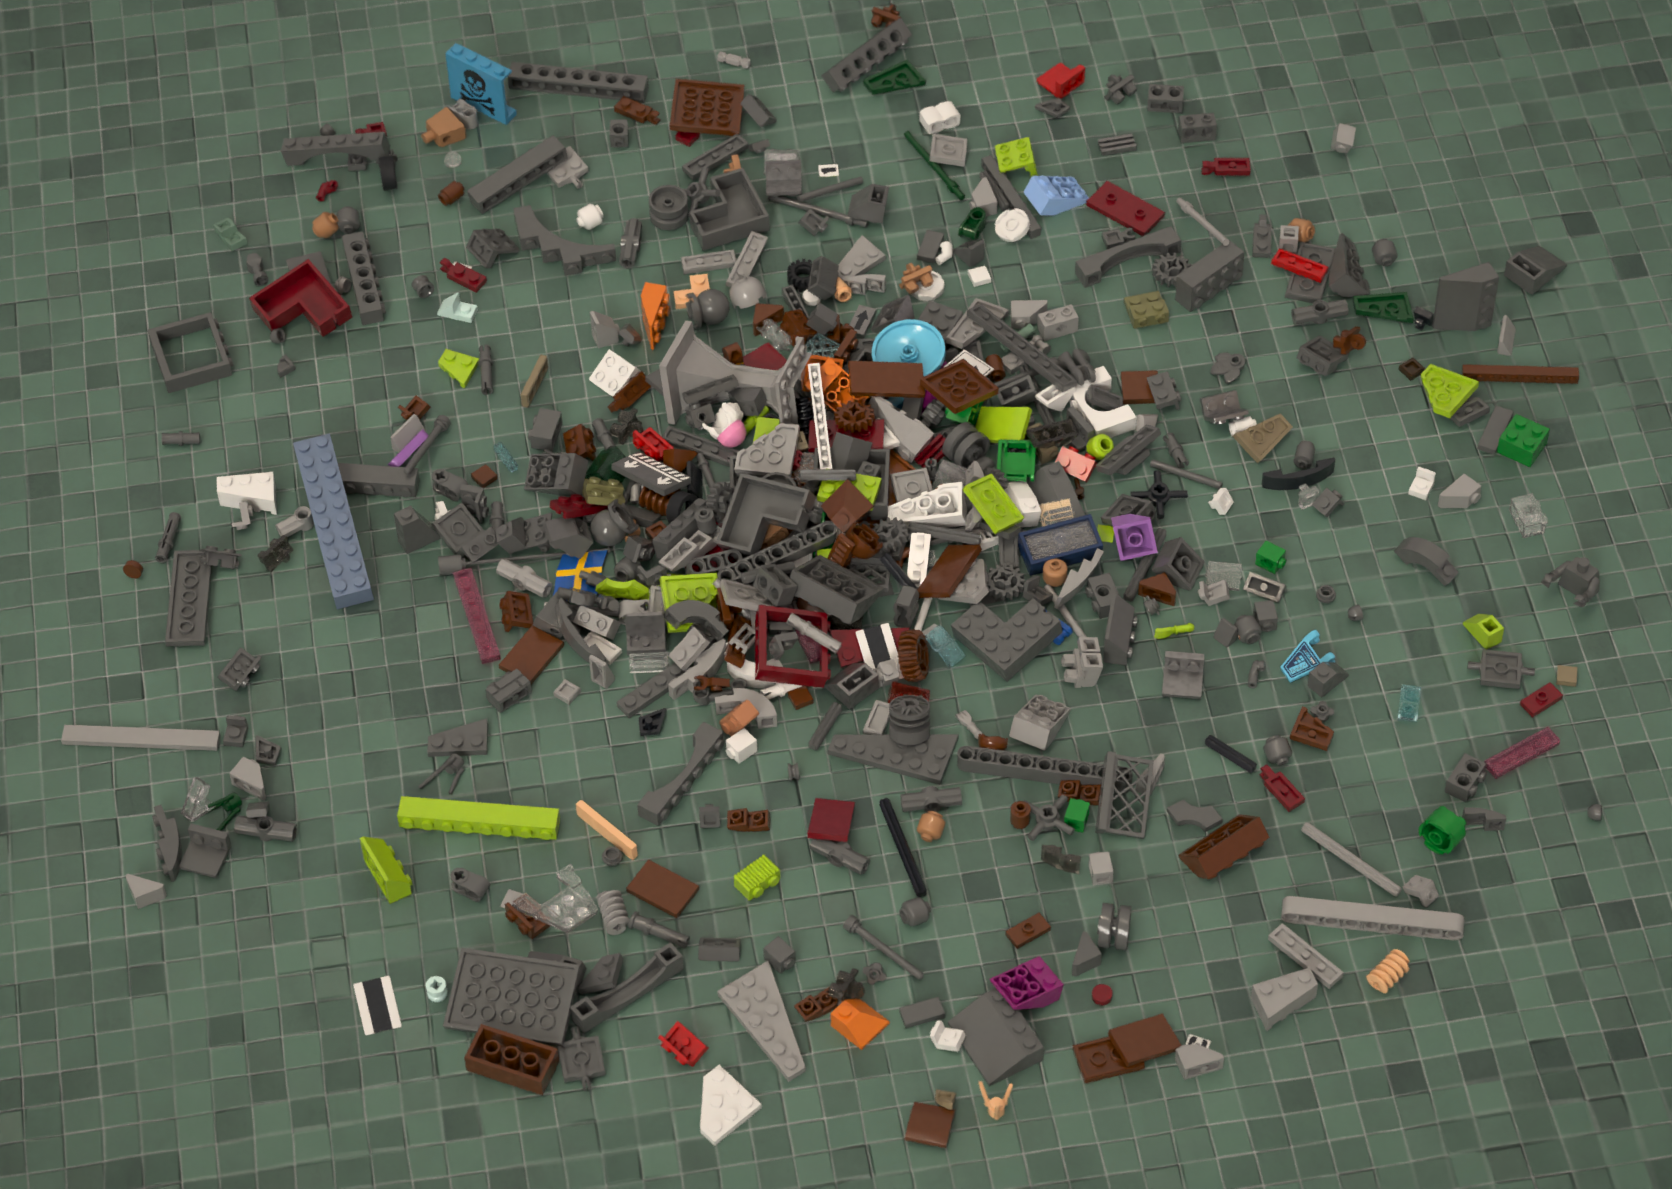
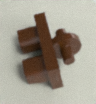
(886, 15)
(839, 332)
(1349, 340)

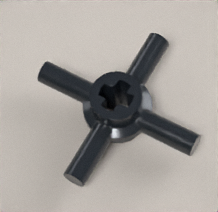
(1159, 494)

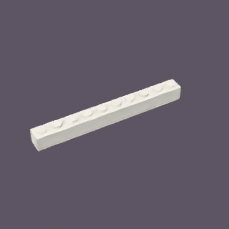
(819, 416)

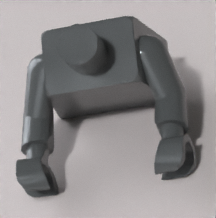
(1576, 577)

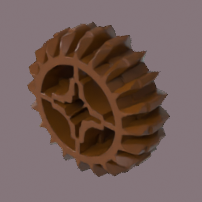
(913, 655)

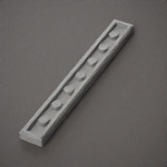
(140, 737)

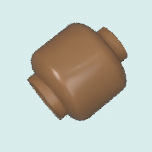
(325, 225)
(1306, 229)
(1055, 572)
(931, 826)

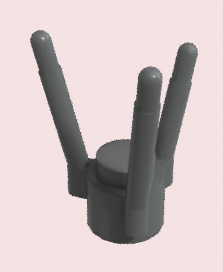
(451, 765)

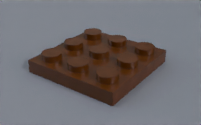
(959, 386)

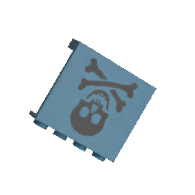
(478, 82)

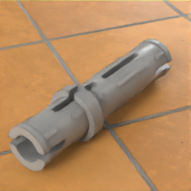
(811, 631)

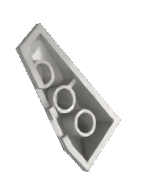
(911, 433)

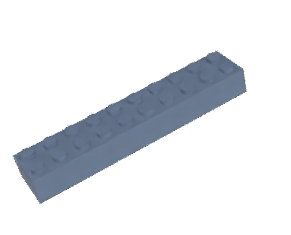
(333, 521)

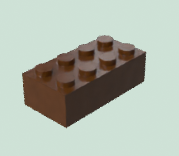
(511, 1059)

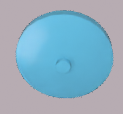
(910, 343)

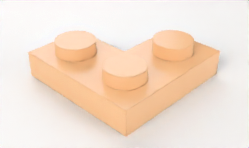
(698, 284)

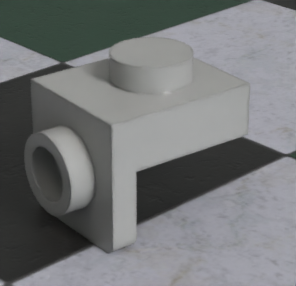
(246, 512)
(1214, 593)
(1422, 888)

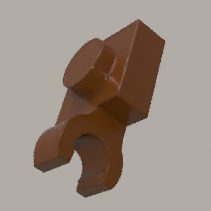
(715, 683)

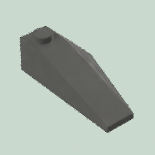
(1345, 271)

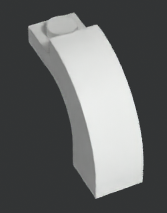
(747, 673)

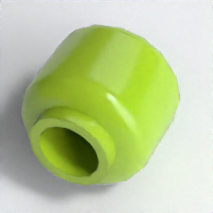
(1099, 446)

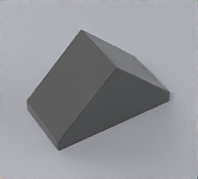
(971, 252)
(1086, 957)

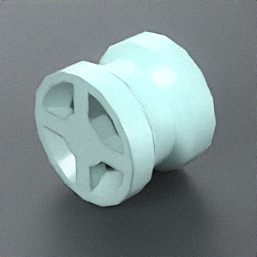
(436, 989)

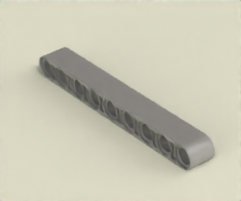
(1372, 918)

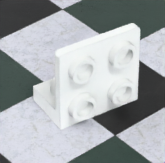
(613, 373)

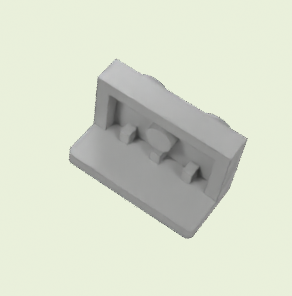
(689, 648)

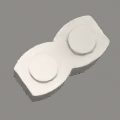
(940, 117)

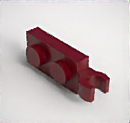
(1227, 167)
(463, 275)
(1281, 788)

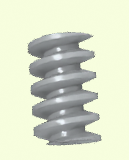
(613, 911)

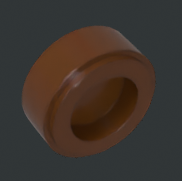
(133, 569)

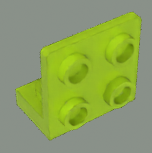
(1016, 155)

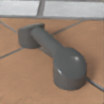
(704, 698)

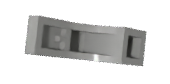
(767, 714)

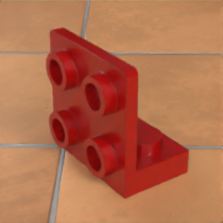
(1062, 80)

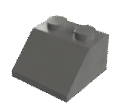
(1179, 563)

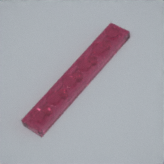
(476, 616)

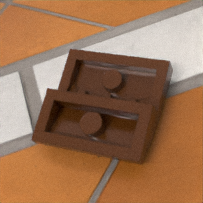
(929, 1124)

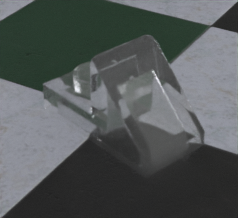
(196, 801)

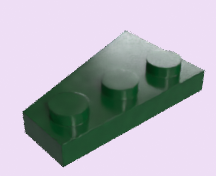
(894, 78)
(1384, 306)

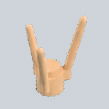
(996, 1105)

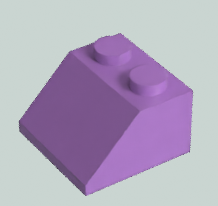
(1134, 536)

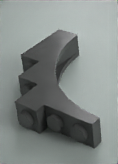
(553, 248)

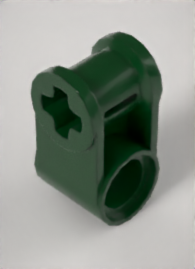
(973, 224)

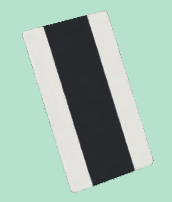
(878, 646)
(377, 1005)

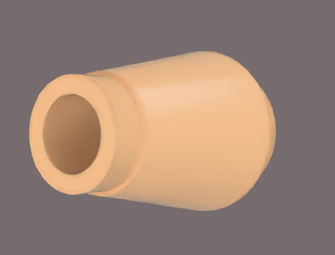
(842, 290)

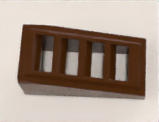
(842, 551)

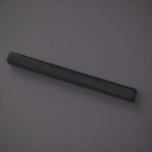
(903, 848)

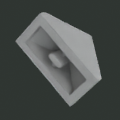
(145, 891)

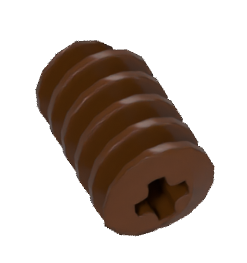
(653, 501)

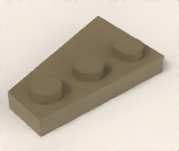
(1263, 437)

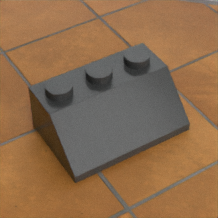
(1119, 631)

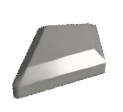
(1143, 419)

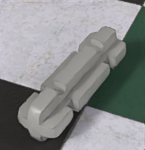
(733, 59)

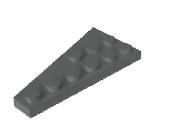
(921, 761)

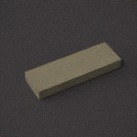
(534, 381)

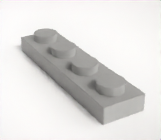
(747, 257)
(1305, 955)

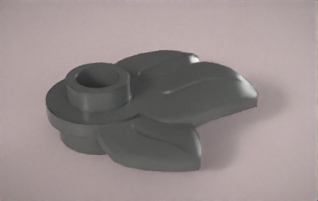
(1226, 366)

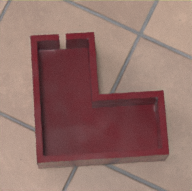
(298, 293)

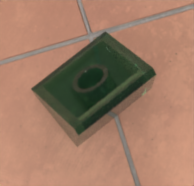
(602, 465)

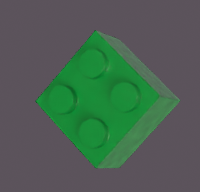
(1523, 440)

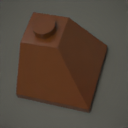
(846, 506)

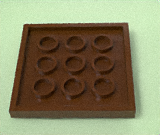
(707, 107)

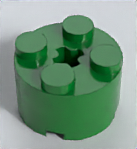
(1442, 830)

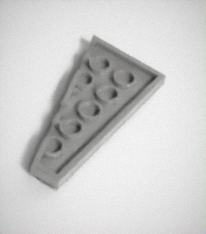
(760, 1010)

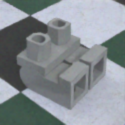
(1084, 663)

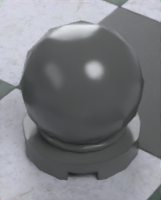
(708, 308)
(611, 525)

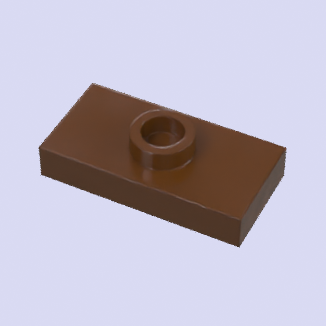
(1028, 930)

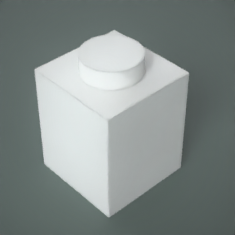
(741, 746)

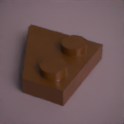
(1311, 731)

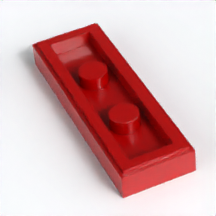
(1299, 265)

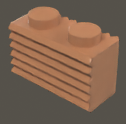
(738, 718)

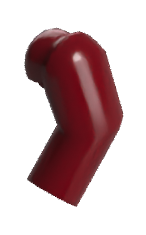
(326, 188)

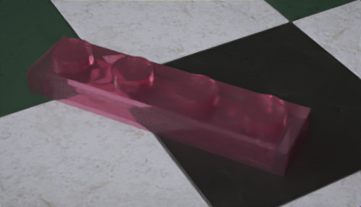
(1522, 752)

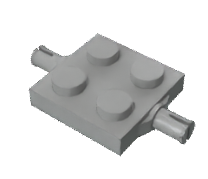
(569, 170)

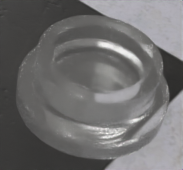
(452, 160)

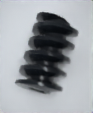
(804, 413)

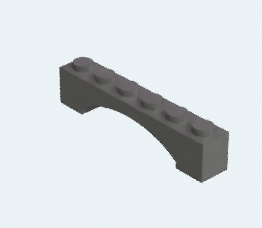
(300, 149)
(1092, 268)
(657, 804)
(594, 1010)

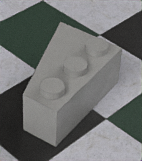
(1283, 995)

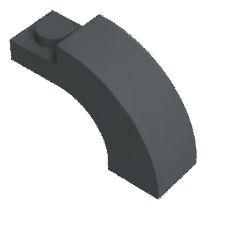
(1428, 555)
(698, 613)

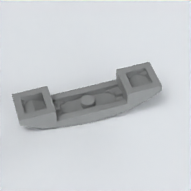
(973, 473)

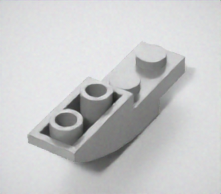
(705, 664)

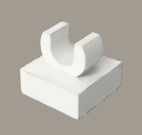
(1221, 501)

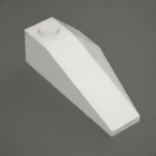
(1025, 501)
(938, 508)

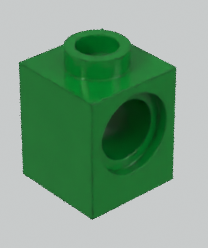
(1270, 557)
(1077, 814)

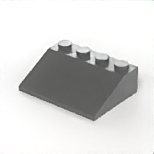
(1466, 299)
(834, 589)
(997, 1037)

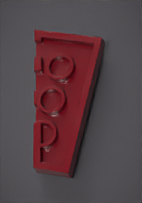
(850, 649)

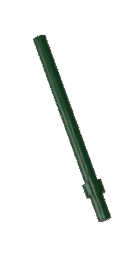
(952, 186)

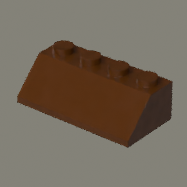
(1225, 846)

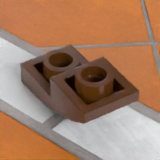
(1075, 790)
(748, 821)
(816, 1006)

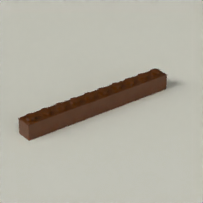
(1525, 374)

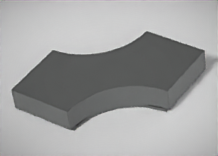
(1203, 817)

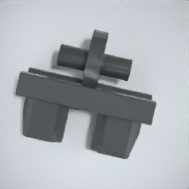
(1117, 86)

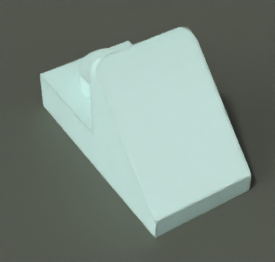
(457, 310)

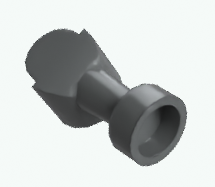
(255, 267)

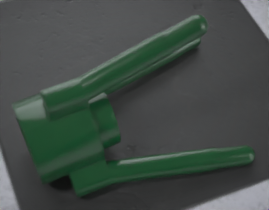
(229, 803)

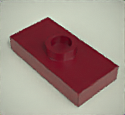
(1541, 699)

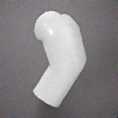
(947, 252)

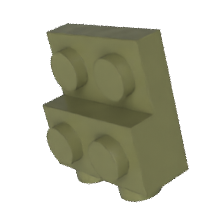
(1146, 309)
(602, 492)

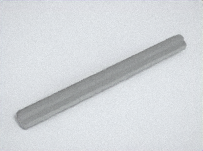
(1351, 859)

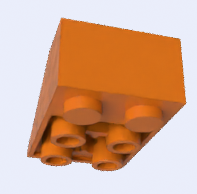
(654, 310)
(835, 386)

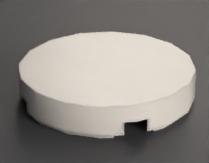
(1012, 225)
(931, 292)

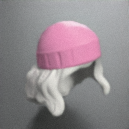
(728, 425)

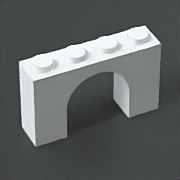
(1104, 422)

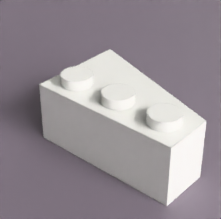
(255, 488)

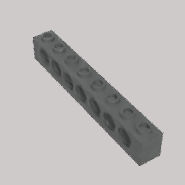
(577, 82)

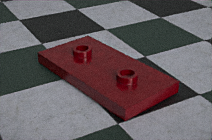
(1125, 208)
(874, 434)

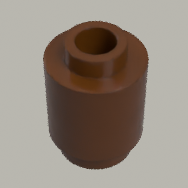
(451, 193)
(999, 371)
(1020, 814)

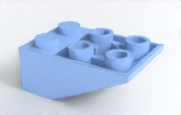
(1054, 194)

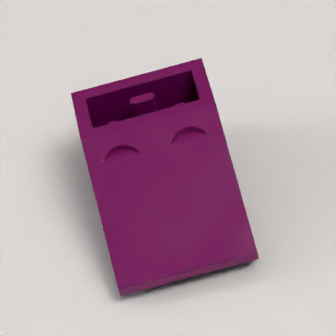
(1029, 985)

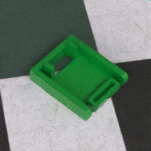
(1014, 464)

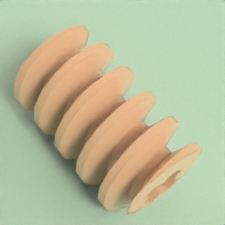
(1388, 971)

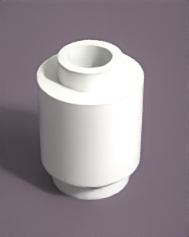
(1240, 425)

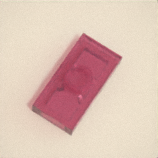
(810, 647)

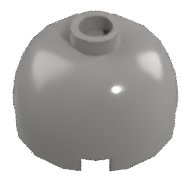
(746, 292)

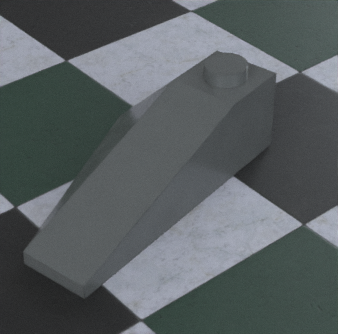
(1053, 484)

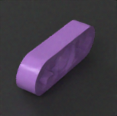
(408, 449)

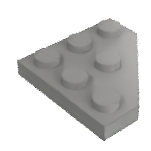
(770, 452)
(973, 585)

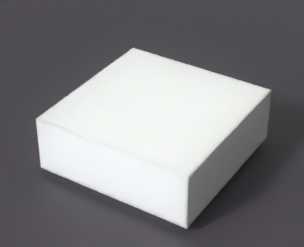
(979, 276)

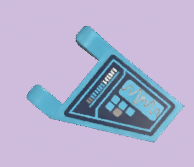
(1304, 658)

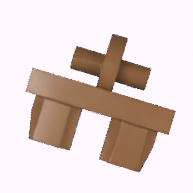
(916, 274)

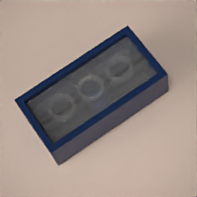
(1065, 540)

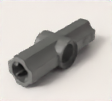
(630, 243)
(1319, 311)
(931, 799)
(273, 830)
(841, 855)

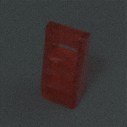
(898, 689)

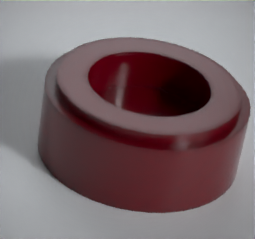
(1102, 994)

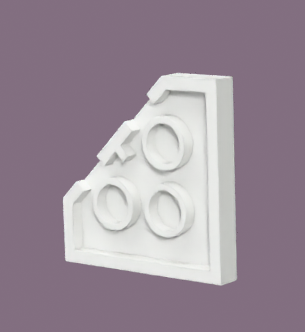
(724, 1105)

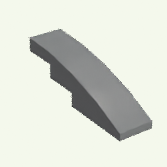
(689, 549)
(1076, 580)

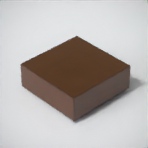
(484, 476)
(800, 697)

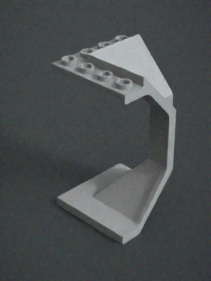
(693, 364)

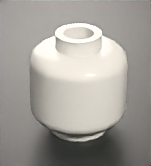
(589, 216)

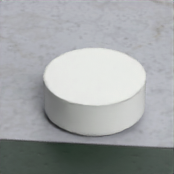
(810, 299)

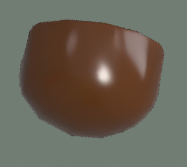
(992, 742)

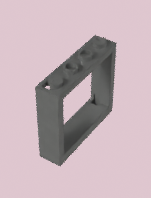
(198, 375)

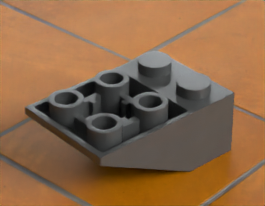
(1533, 268)
(556, 474)

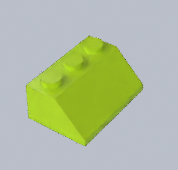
(385, 868)

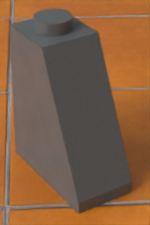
(413, 530)

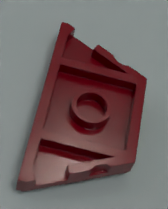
(575, 506)

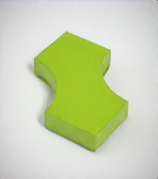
(630, 590)

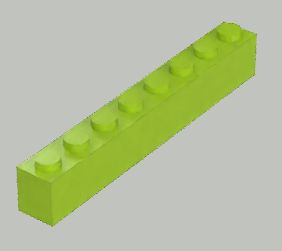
(478, 818)

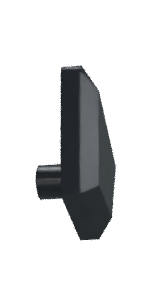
(652, 722)

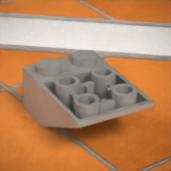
(1039, 722)

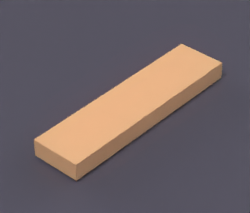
(606, 829)

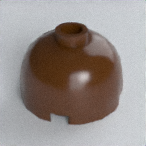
(865, 541)

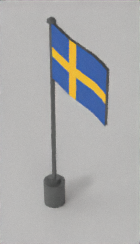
(567, 571)

